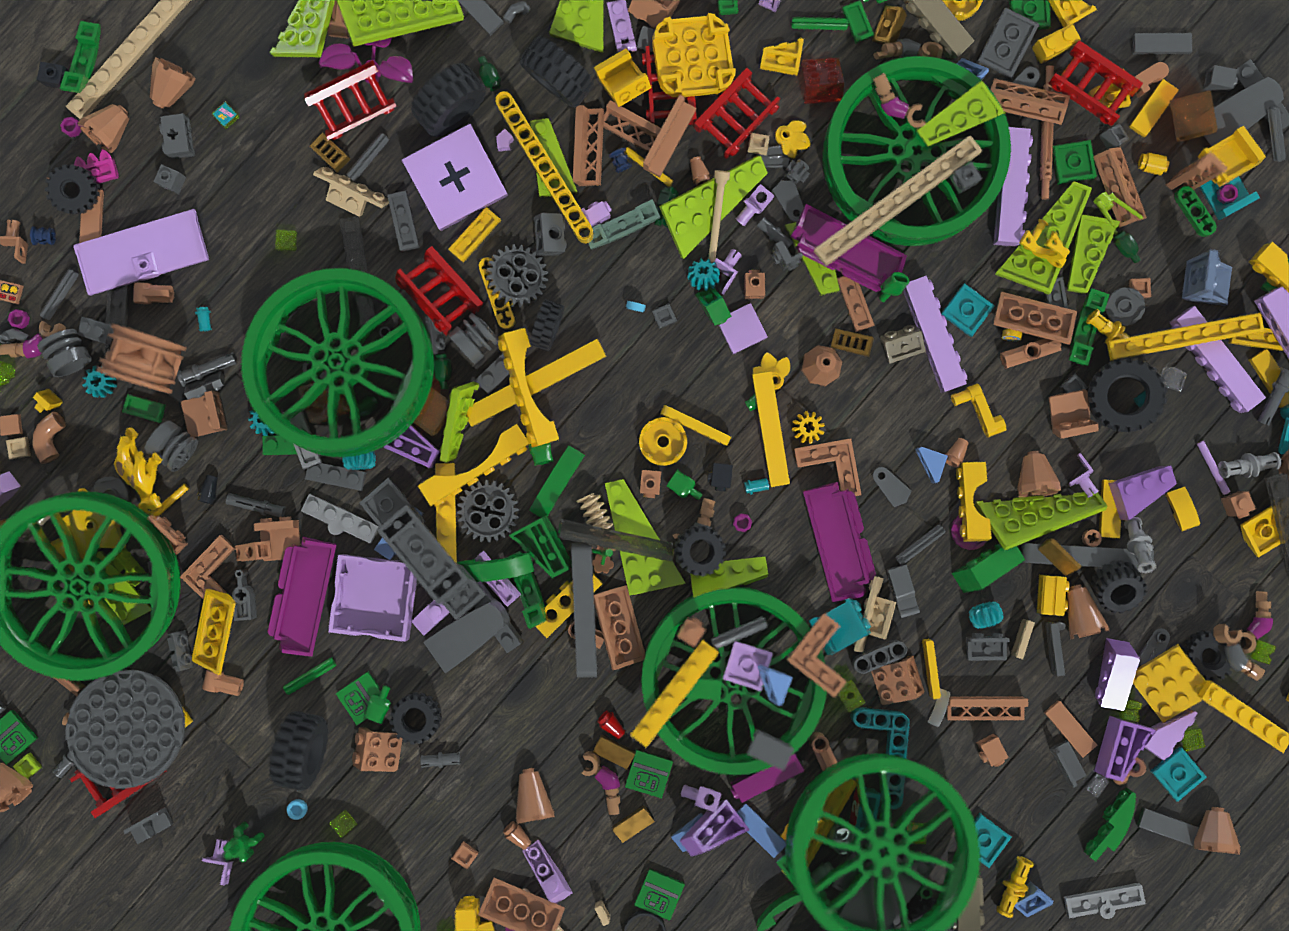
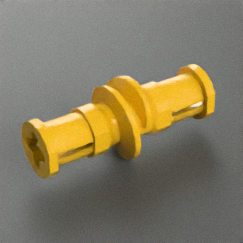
(1105, 326)
(1015, 887)

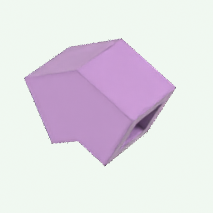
(504, 140)

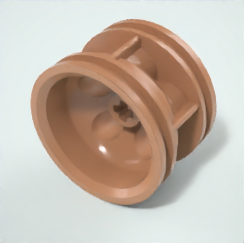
(142, 359)

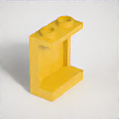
(622, 78)
(1237, 153)

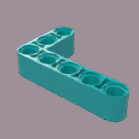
(891, 749)

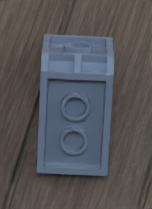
(1207, 279)

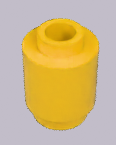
(1153, 163)

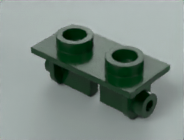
(665, 195)

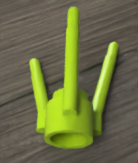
(1104, 203)

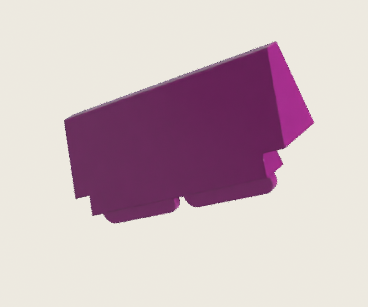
(865, 263)
(838, 538)
(304, 585)

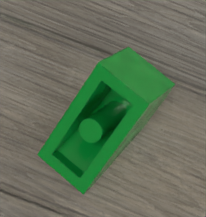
(714, 306)

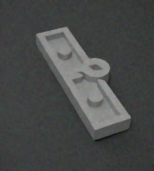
(339, 519)
(1104, 901)

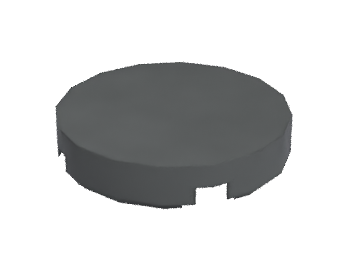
(1125, 306)
(113, 486)

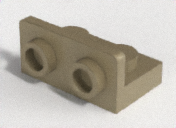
(903, 343)

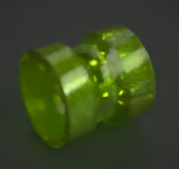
(1262, 652)
(1131, 715)

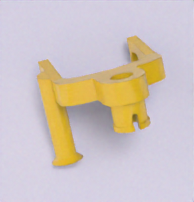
(1055, 255)

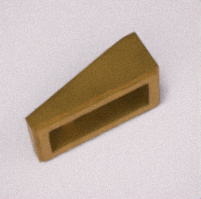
(340, 162)
(868, 346)

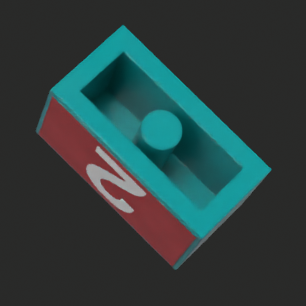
(856, 816)

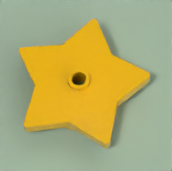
(82, 528)

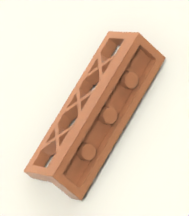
(1027, 104)
(630, 119)
(669, 137)
(581, 144)
(1198, 168)
(1118, 180)
(987, 702)

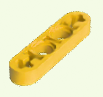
(499, 318)
(696, 425)

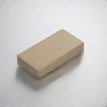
(1022, 638)

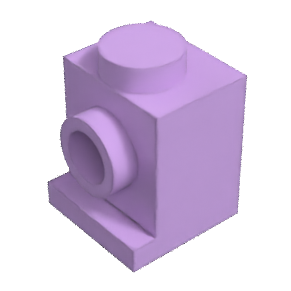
(597, 213)

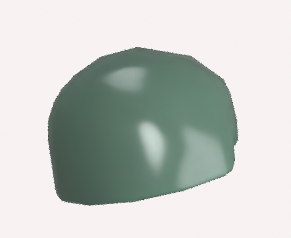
(839, 832)

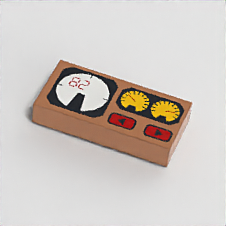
(10, 292)

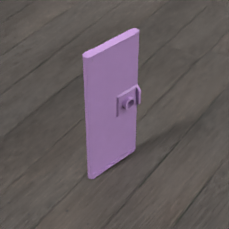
(141, 252)

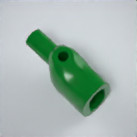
(893, 286)
(541, 454)
(683, 485)
(378, 706)

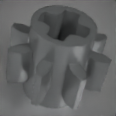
(797, 171)

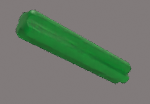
(819, 23)
(309, 676)

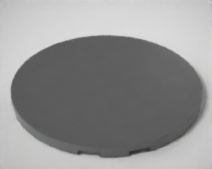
(125, 729)

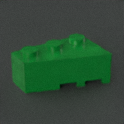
(544, 546)
(987, 568)

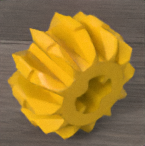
(802, 430)

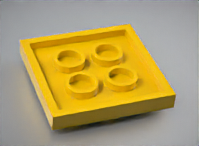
(1169, 683)

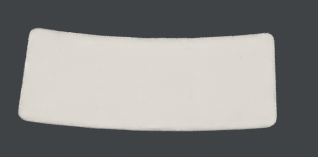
(940, 708)

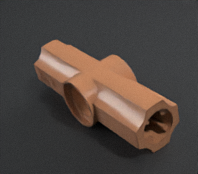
(1019, 355)

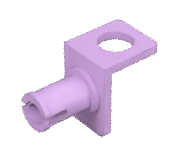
(753, 205)
(727, 267)
(1084, 480)
(701, 796)
(219, 858)

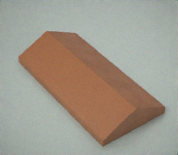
(1035, 318)
(619, 627)
(519, 909)

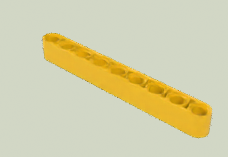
(542, 158)

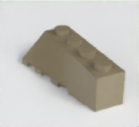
(941, 25)
(972, 916)

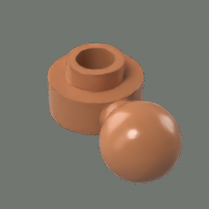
(1140, 772)

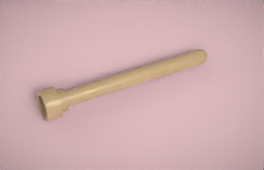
(721, 179)

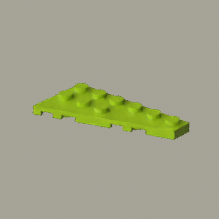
(384, 19)
(579, 23)
(305, 30)
(692, 213)
(1063, 219)
(1031, 517)
(641, 572)

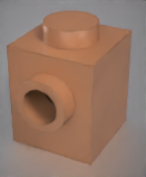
(754, 285)
(650, 483)
(1238, 504)
(691, 631)
(992, 751)

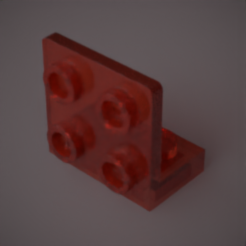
(822, 80)

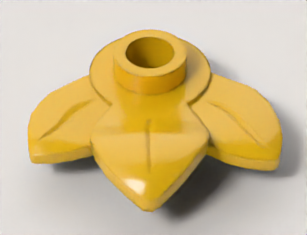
(795, 138)
(779, 368)

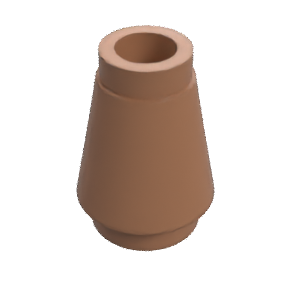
(699, 171)
(957, 453)
(516, 835)

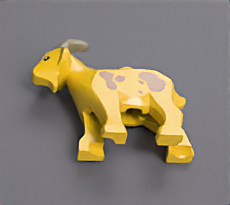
(136, 472)

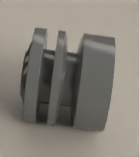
(473, 338)
(64, 353)
(171, 445)

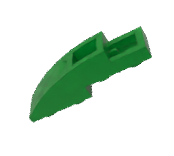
(1118, 821)

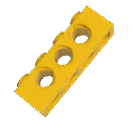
(563, 612)

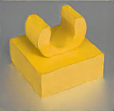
(46, 400)

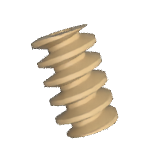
(594, 511)

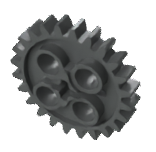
(531, 266)
(484, 528)

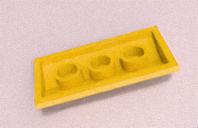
(1261, 532)
(213, 630)

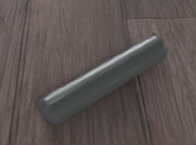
(1276, 133)
(366, 158)
(59, 294)
(920, 544)
(739, 632)

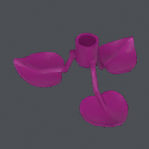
(340, 57)

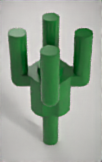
(241, 844)

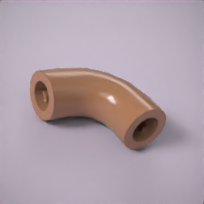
(44, 436)

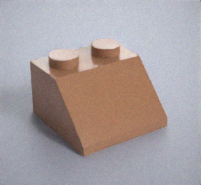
(653, 10)

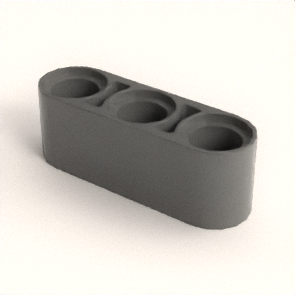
(888, 656)

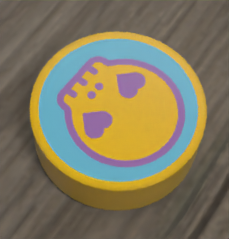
(1011, 335)

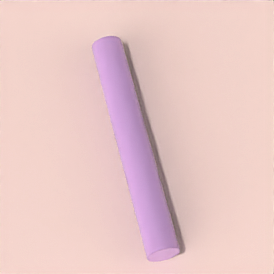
(1213, 467)

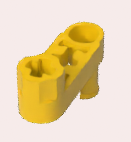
(989, 424)

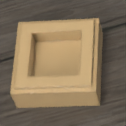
(758, 144)
(18, 448)
(602, 912)

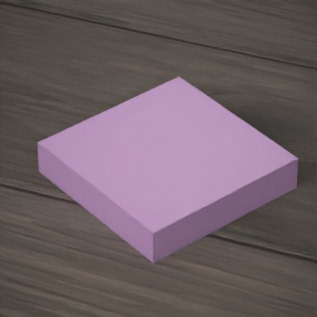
(743, 329)
(743, 665)

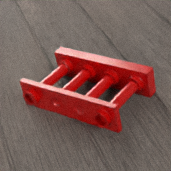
(647, 59)
(1097, 64)
(350, 80)
(731, 95)
(445, 274)
(102, 803)

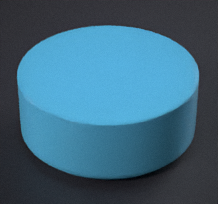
(635, 306)
(297, 809)

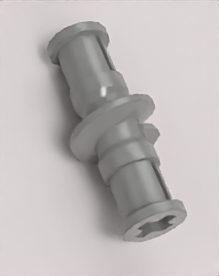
(1249, 465)
(1140, 545)

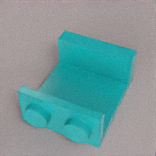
(1223, 210)
(851, 628)

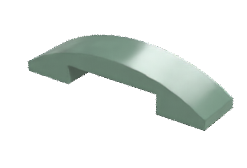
(623, 225)

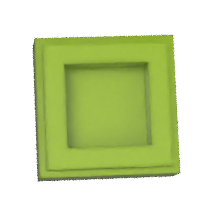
(27, 766)

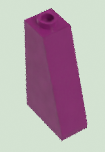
(755, 783)

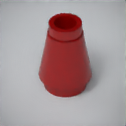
(611, 724)

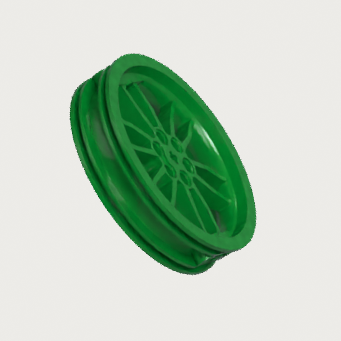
(954, 82)
(266, 332)
(164, 586)
(803, 718)
(961, 873)
(380, 874)

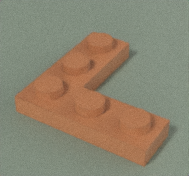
(836, 451)
(199, 573)
(805, 656)

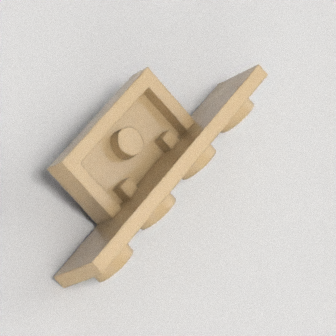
(349, 194)
(878, 612)

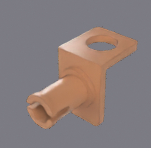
(12, 239)

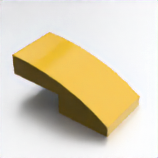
(1183, 508)

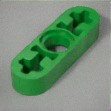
(1198, 226)

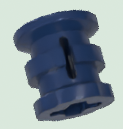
(620, 160)
(42, 236)

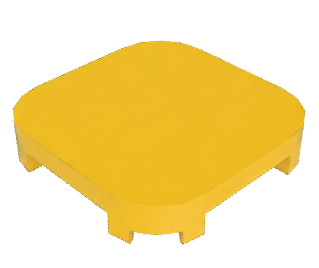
(693, 56)

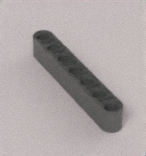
(1083, 555)
(584, 610)

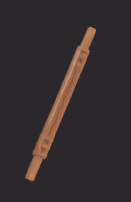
(1046, 144)

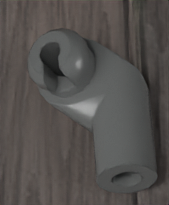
(514, 9)
(12, 335)

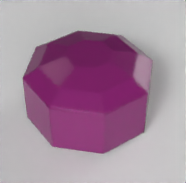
(70, 127)
(1227, 194)
(18, 318)
(742, 522)

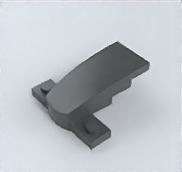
(1249, 104)
(472, 631)

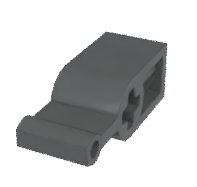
(902, 590)
(245, 606)

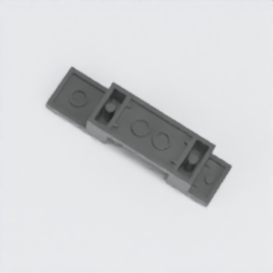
(420, 551)

